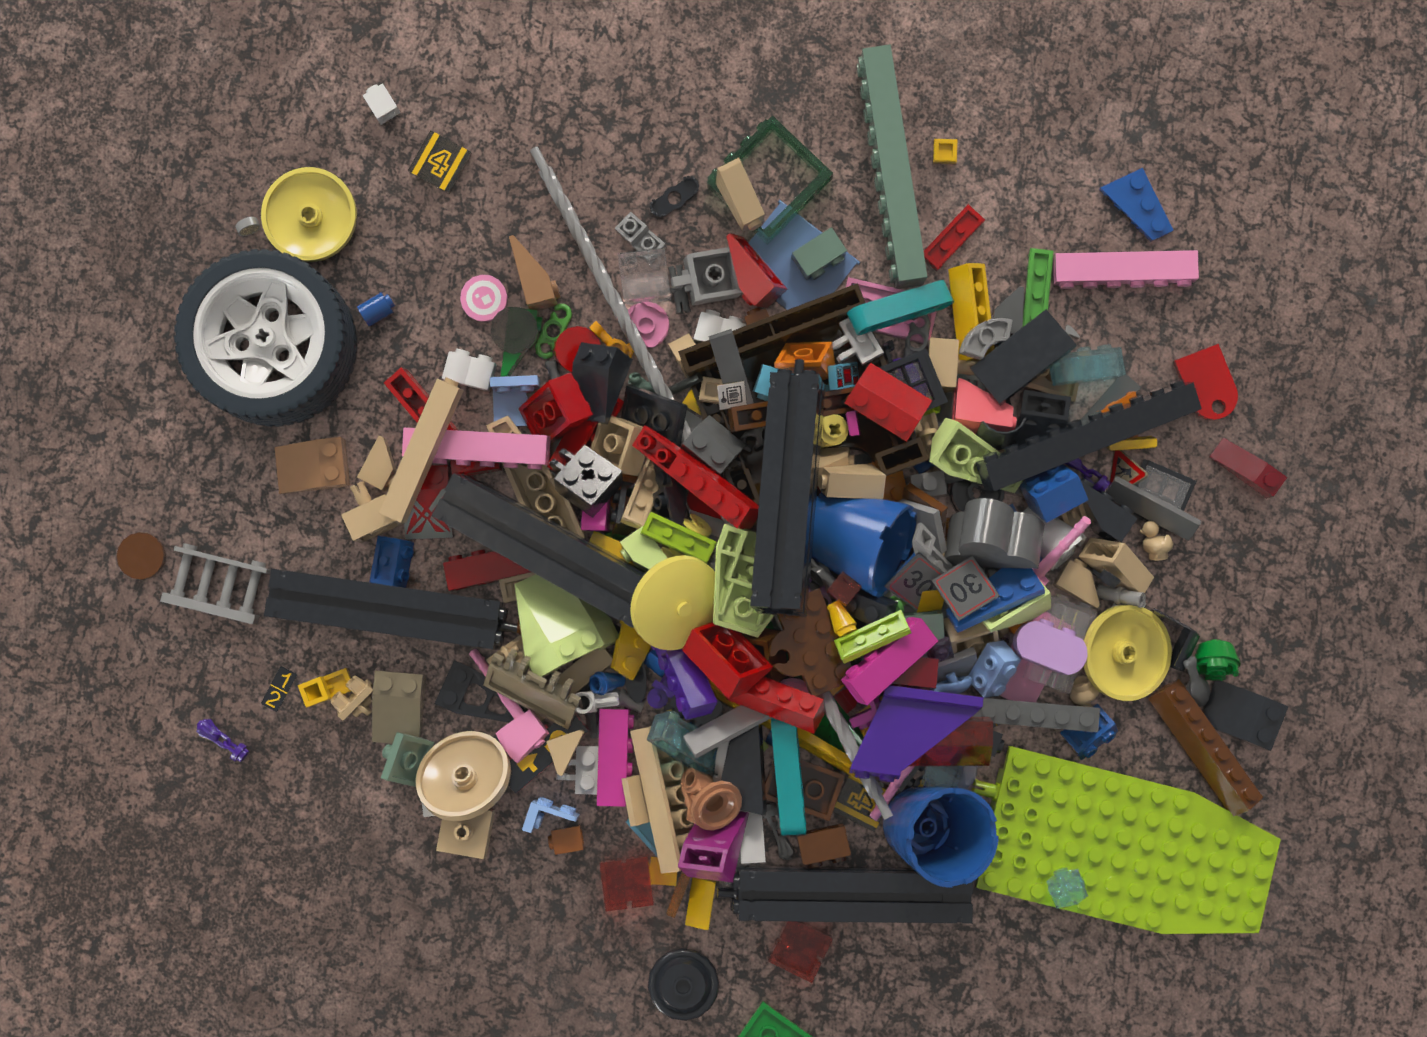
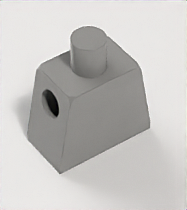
(931, 483)

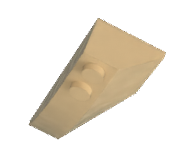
(537, 487)

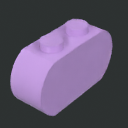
(1050, 647)

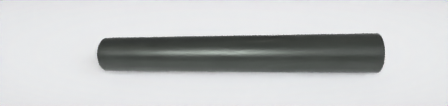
(686, 383)

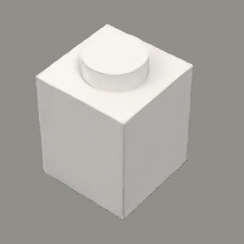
(381, 103)

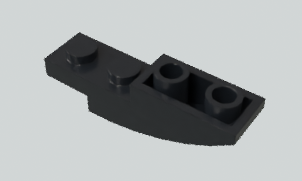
(670, 498)

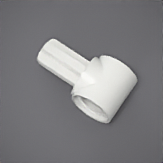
(598, 701)

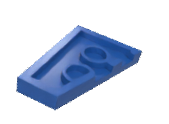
(1139, 203)

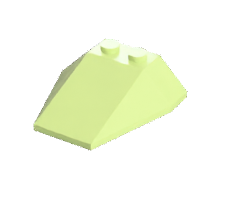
(734, 582)
(558, 625)

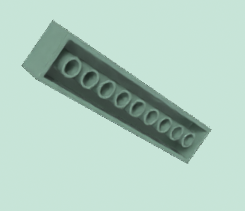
(892, 167)

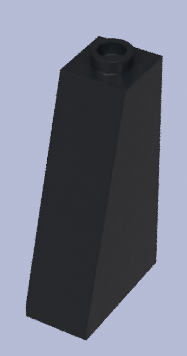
(746, 769)

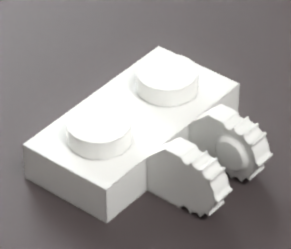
(863, 346)
(586, 770)

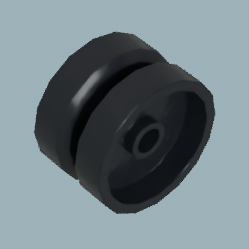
(961, 493)

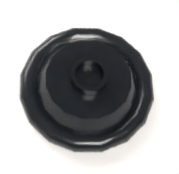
(683, 984)

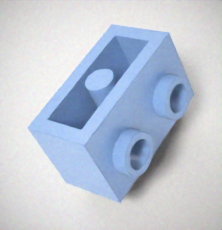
(994, 669)

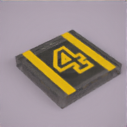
(439, 162)
(856, 803)

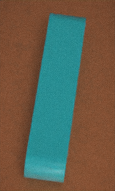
(900, 307)
(788, 778)

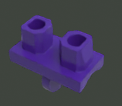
(659, 695)

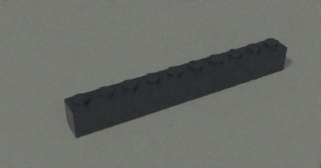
(1088, 435)

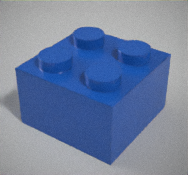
(1053, 492)

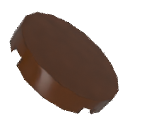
(141, 556)

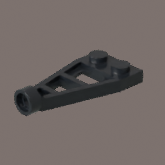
(455, 688)

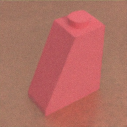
(975, 405)

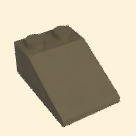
(397, 705)

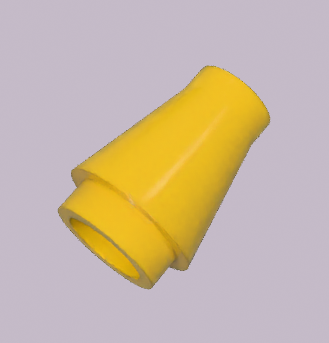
(841, 619)

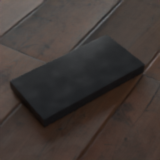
(1023, 357)

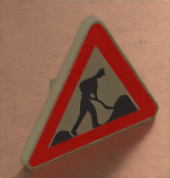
(1126, 469)

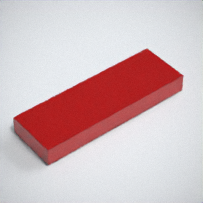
(952, 237)

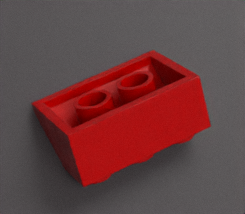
(888, 402)
(726, 658)

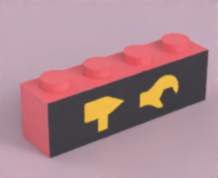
(539, 758)

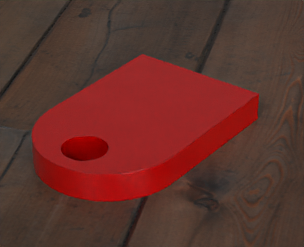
(1211, 380)

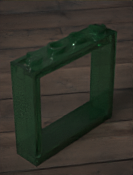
(749, 144)

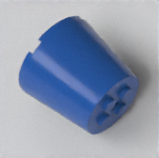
(863, 538)
(942, 833)

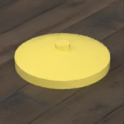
(309, 214)
(673, 601)
(1127, 652)

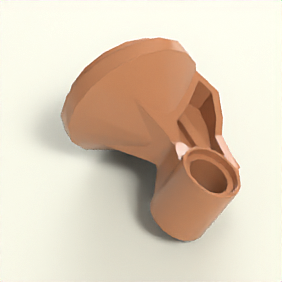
(709, 802)

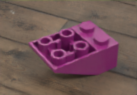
(713, 852)

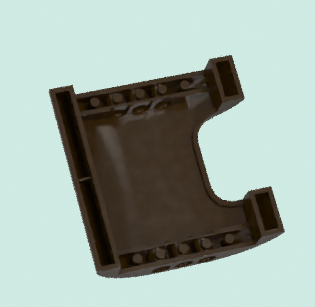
(762, 344)

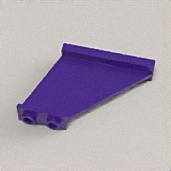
(908, 727)

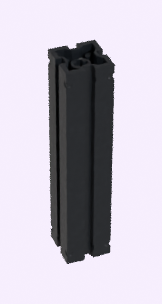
(788, 492)
(539, 545)
(387, 609)
(844, 895)

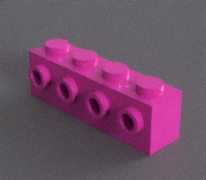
(888, 662)
(614, 755)

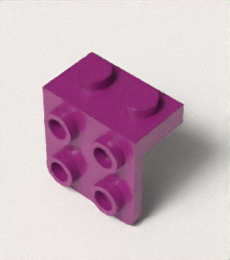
(864, 718)

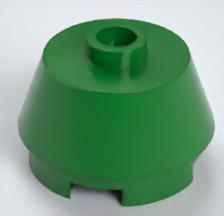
(1217, 660)

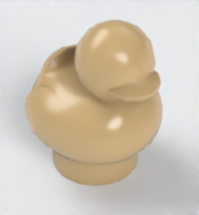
(1155, 545)
(1083, 692)

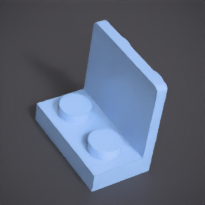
(510, 394)
(535, 817)

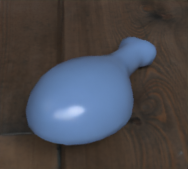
(954, 684)

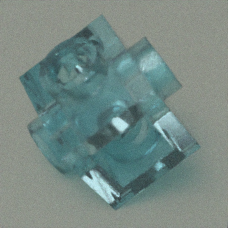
(1066, 887)

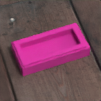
(853, 423)

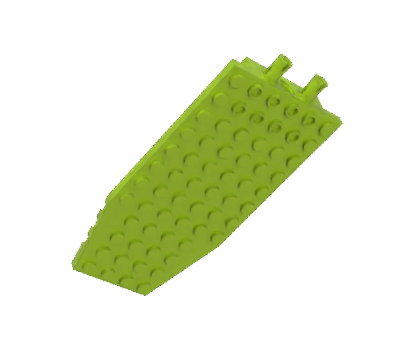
(1141, 846)

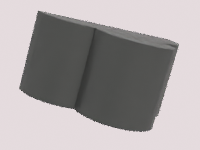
(994, 536)

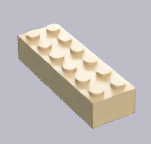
(664, 799)

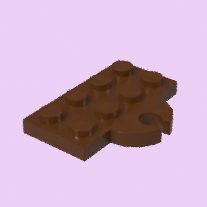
(810, 647)

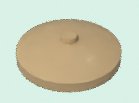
(463, 776)

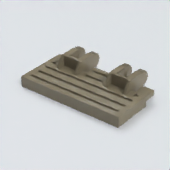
(530, 689)

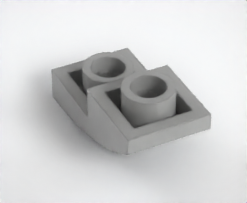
(638, 234)

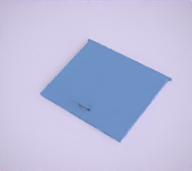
(778, 258)

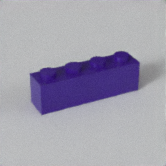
(687, 682)

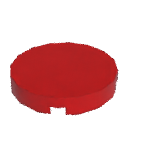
(569, 342)

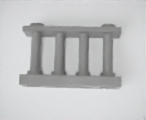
(222, 607)

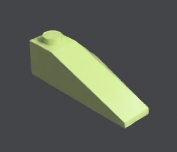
(957, 451)

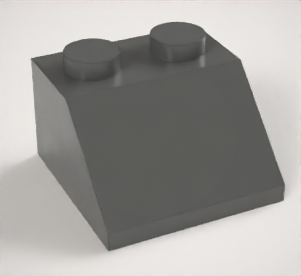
(713, 445)

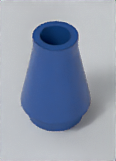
(604, 682)

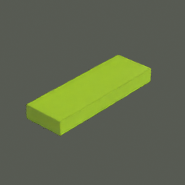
(678, 537)
(872, 636)

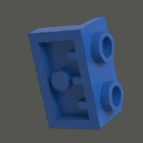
(391, 561)
(1085, 742)

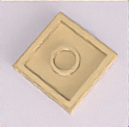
(635, 800)

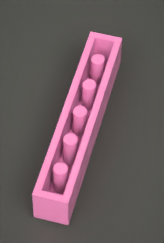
(1125, 268)
(489, 448)

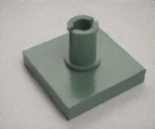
(404, 758)

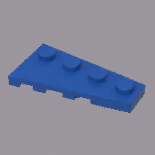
(1014, 588)

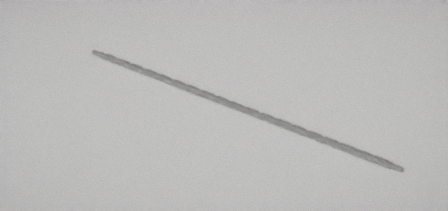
(656, 380)

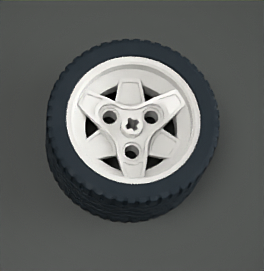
(222, 296)

